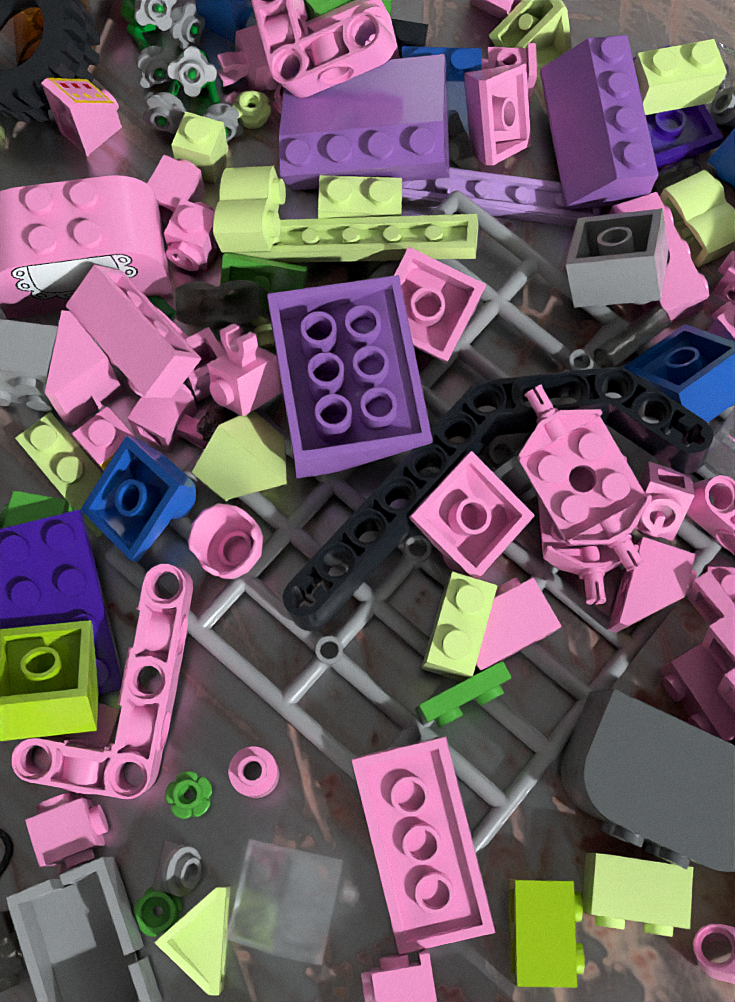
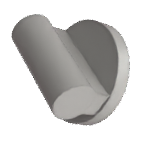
(724, 108)
(177, 869)

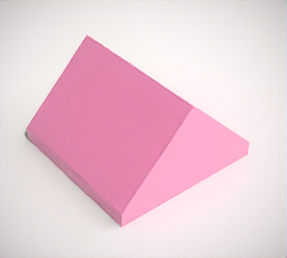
(498, 112)
(79, 373)

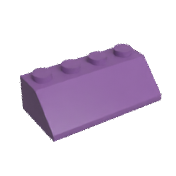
(599, 124)

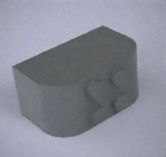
(653, 780)

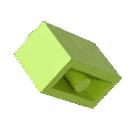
(544, 933)

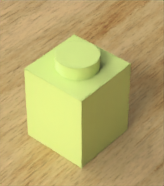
(201, 143)

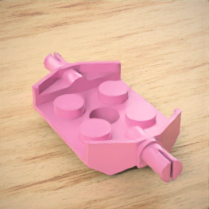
(582, 440)
(587, 561)

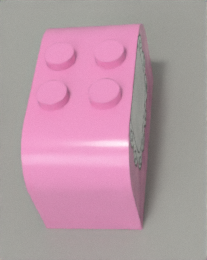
(65, 227)

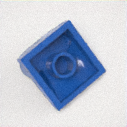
(138, 497)

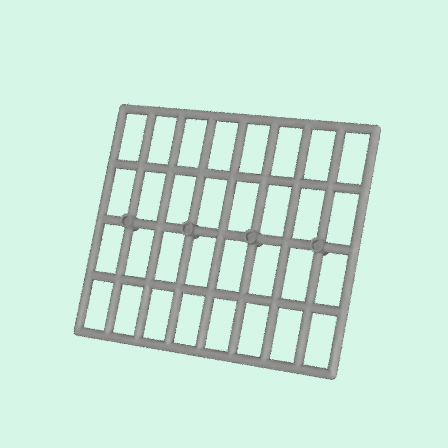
(417, 554)

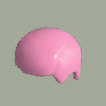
(225, 541)

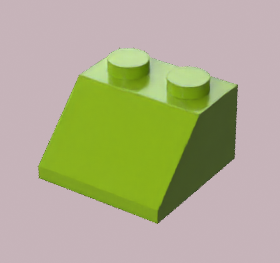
(48, 680)

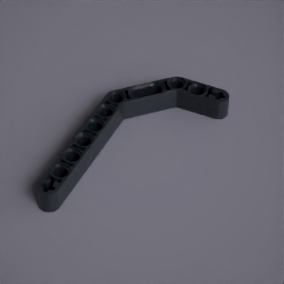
(480, 429)

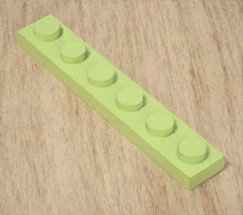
(373, 238)

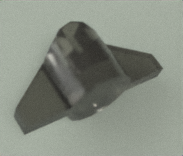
(460, 145)

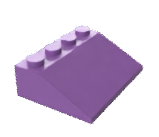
(370, 126)
(347, 374)

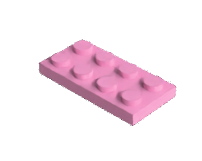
(423, 845)

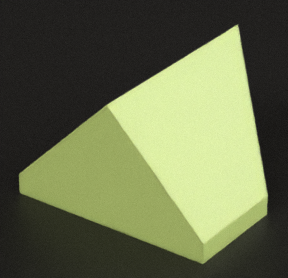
(539, 23)
(242, 458)
(200, 941)

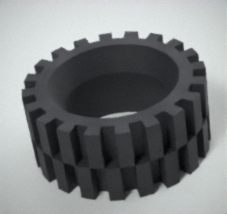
(62, 53)

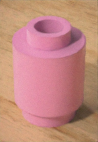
(265, 783)

